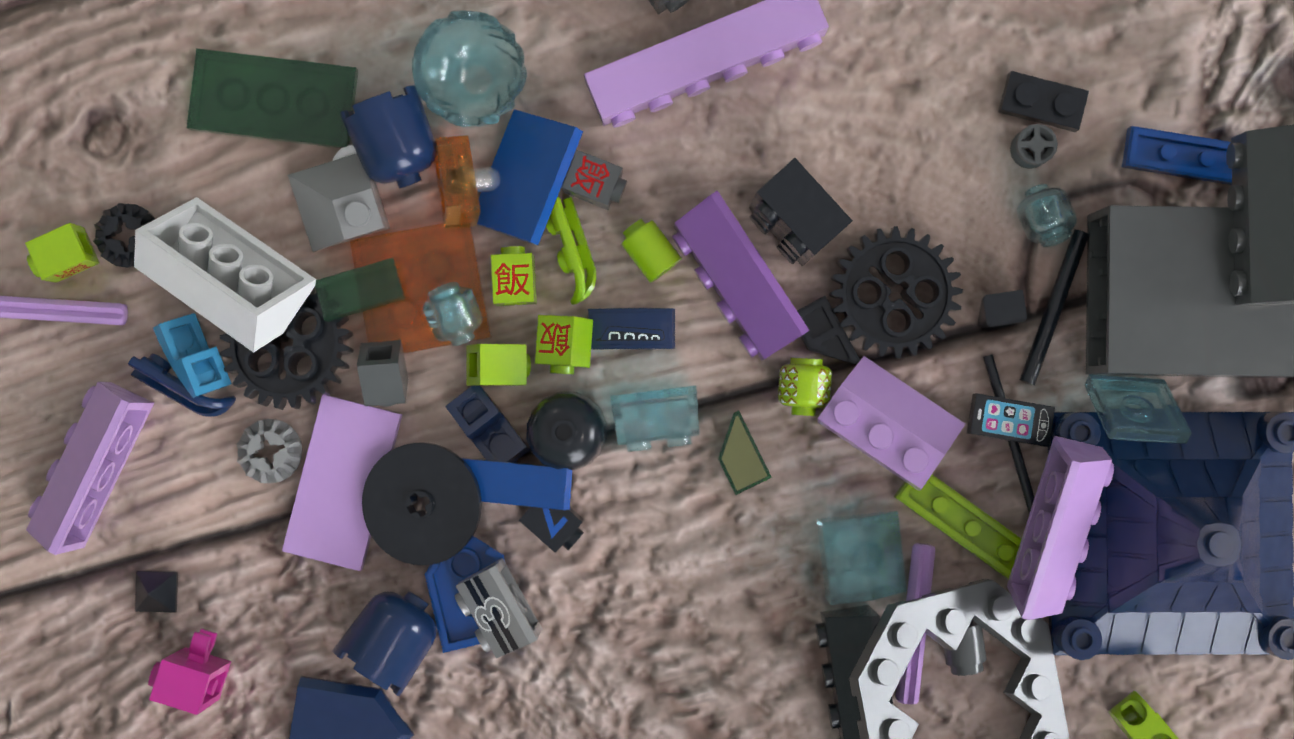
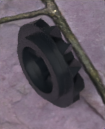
(111, 224)

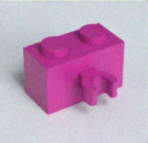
(191, 676)

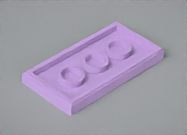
(328, 505)

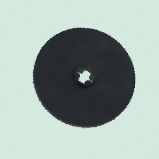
(450, 515)

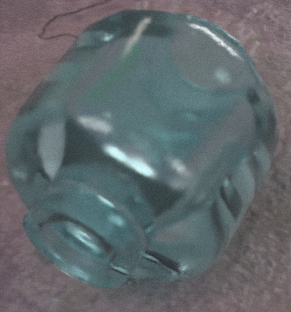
(1047, 215)
(452, 313)

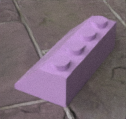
(87, 467)
(1059, 527)

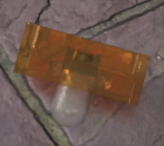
(460, 181)

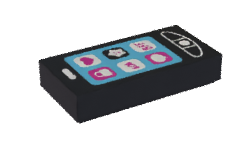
(1010, 420)

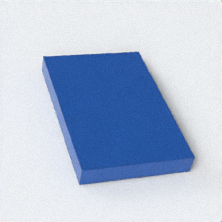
(532, 171)

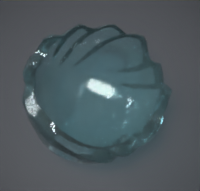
(468, 68)

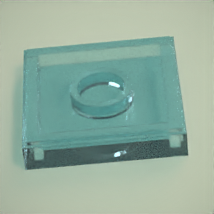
(1137, 409)

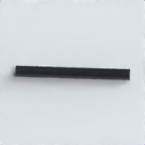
(1054, 307)

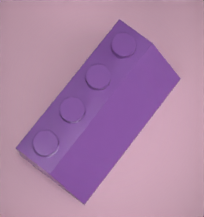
(739, 277)

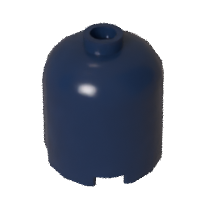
(392, 137)
(389, 639)

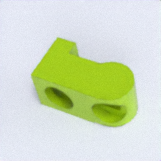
(1139, 719)

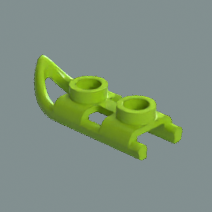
(573, 257)

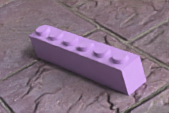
(703, 56)

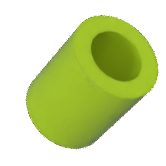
(650, 249)

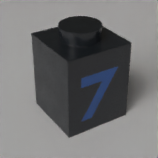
(554, 526)

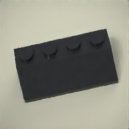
(845, 637)

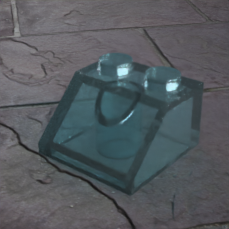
(861, 557)

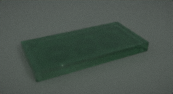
(271, 98)

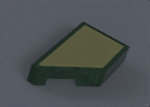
(741, 457)

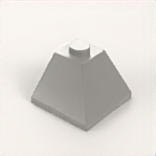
(338, 202)

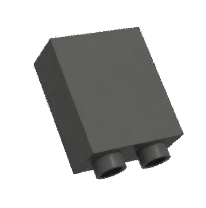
(1166, 301)

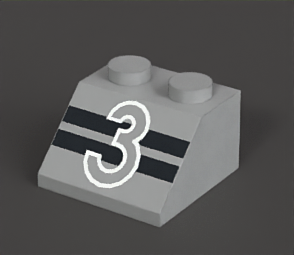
(498, 609)

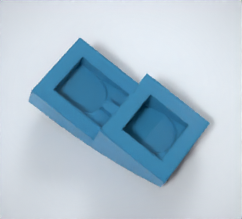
(190, 357)

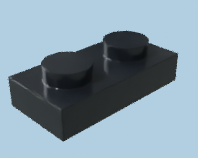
(1043, 101)

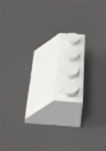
(222, 272)

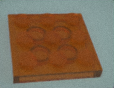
(424, 261)

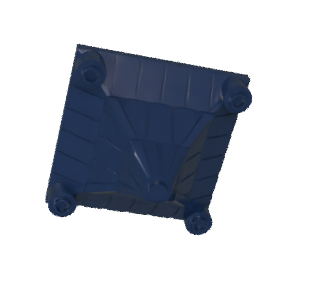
(1187, 542)

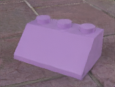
(891, 423)

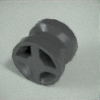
(1042, 145)

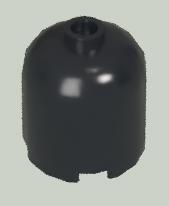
(566, 430)

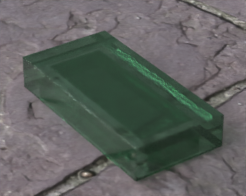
(359, 289)

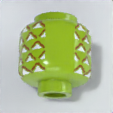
(805, 385)

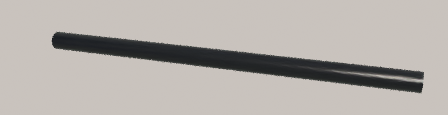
(1014, 446)

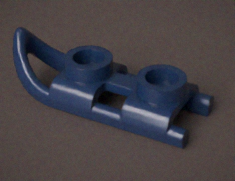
(154, 373)

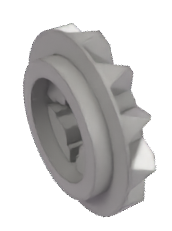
(285, 461)

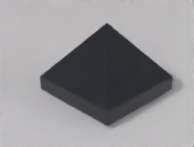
(156, 591)

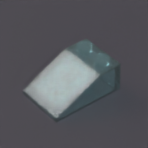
(656, 416)

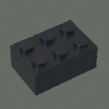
(797, 213)

